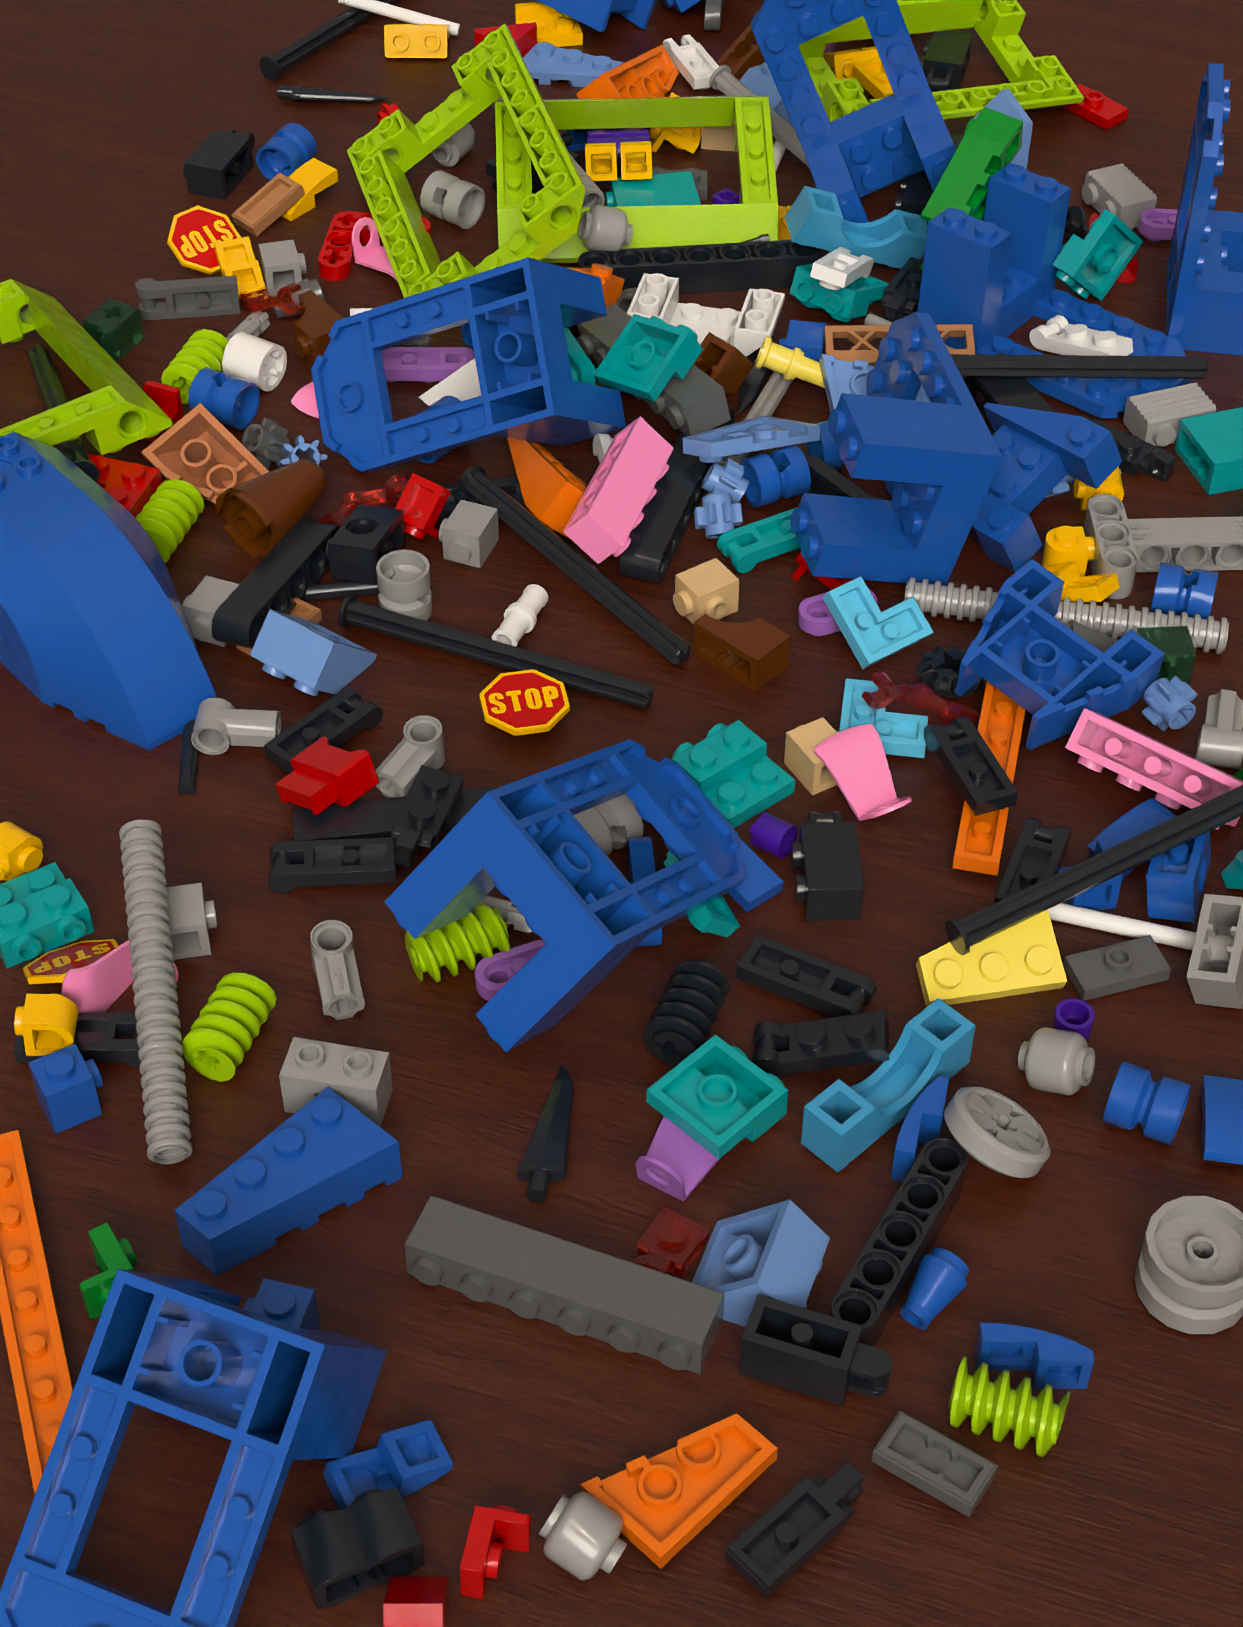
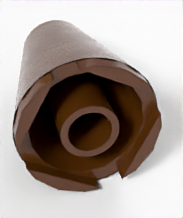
(270, 505)

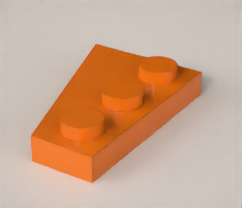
(684, 1488)

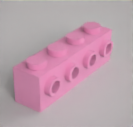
(619, 491)
(1147, 762)

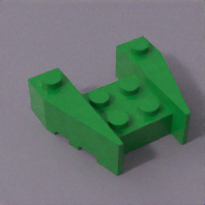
(986, 148)

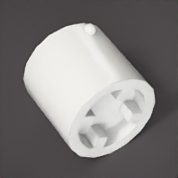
(255, 360)

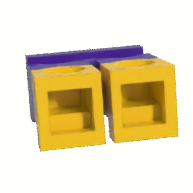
(615, 149)

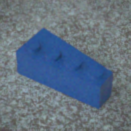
(286, 1181)

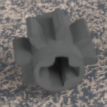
(266, 441)

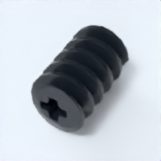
(685, 1011)

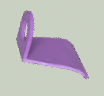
(674, 1162)

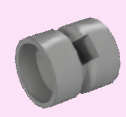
(452, 199)
(405, 584)
(612, 823)

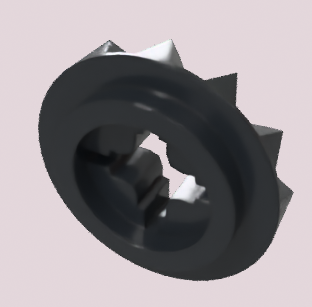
(941, 680)

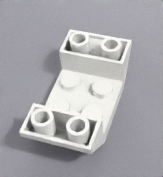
(745, 330)

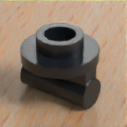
(1075, 223)

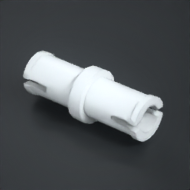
(521, 615)

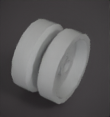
(1193, 1265)

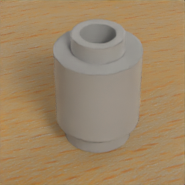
(456, 146)

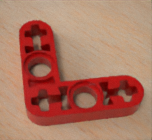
(341, 234)

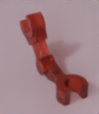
(261, 300)
(370, 498)
(918, 695)

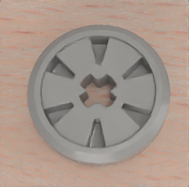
(997, 1132)

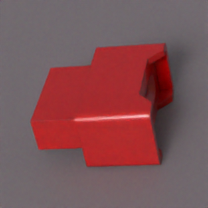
(327, 776)

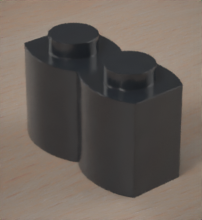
(356, 1547)

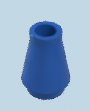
(935, 1285)

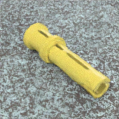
(788, 362)

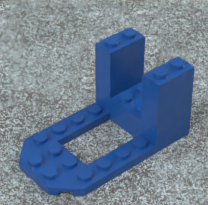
(872, 143)
(1206, 243)
(1003, 275)
(519, 356)
(928, 454)
(565, 883)
(215, 1367)

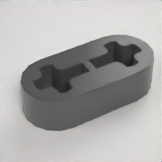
(713, 15)

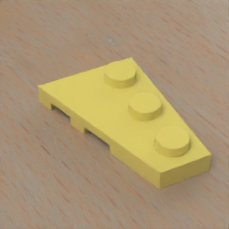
(1004, 965)

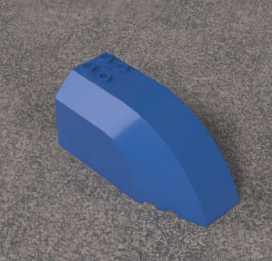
(90, 602)

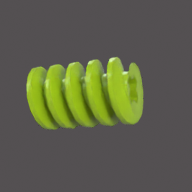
(201, 351)
(170, 514)
(458, 942)
(228, 1025)
(1006, 1408)

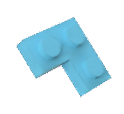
(869, 631)
(898, 732)

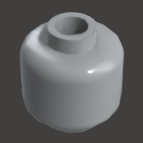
(604, 228)
(1057, 1061)
(583, 1536)

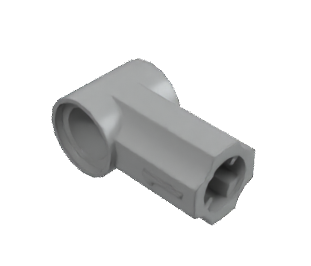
(222, 725)
(1222, 734)
(420, 746)
(336, 969)

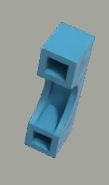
(819, 223)
(851, 1118)

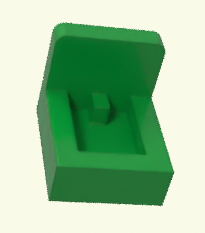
(109, 1257)

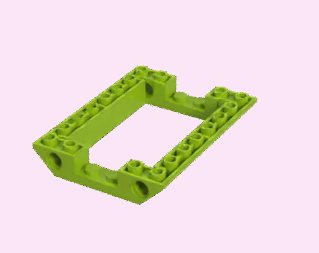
(1034, 80)
(396, 145)
(655, 224)
(116, 408)

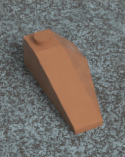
(203, 454)

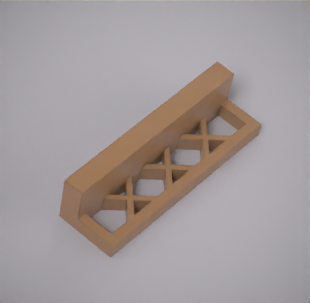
(863, 334)

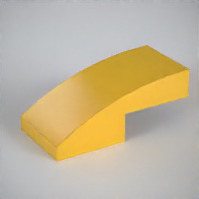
(314, 178)
(237, 259)
(1085, 587)

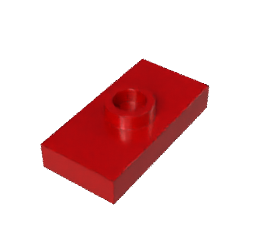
(1098, 108)

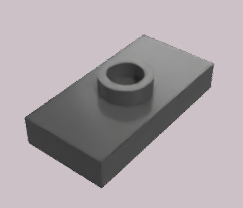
(1116, 968)
(934, 1463)

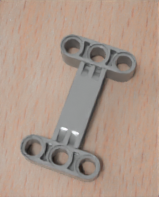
(1141, 544)

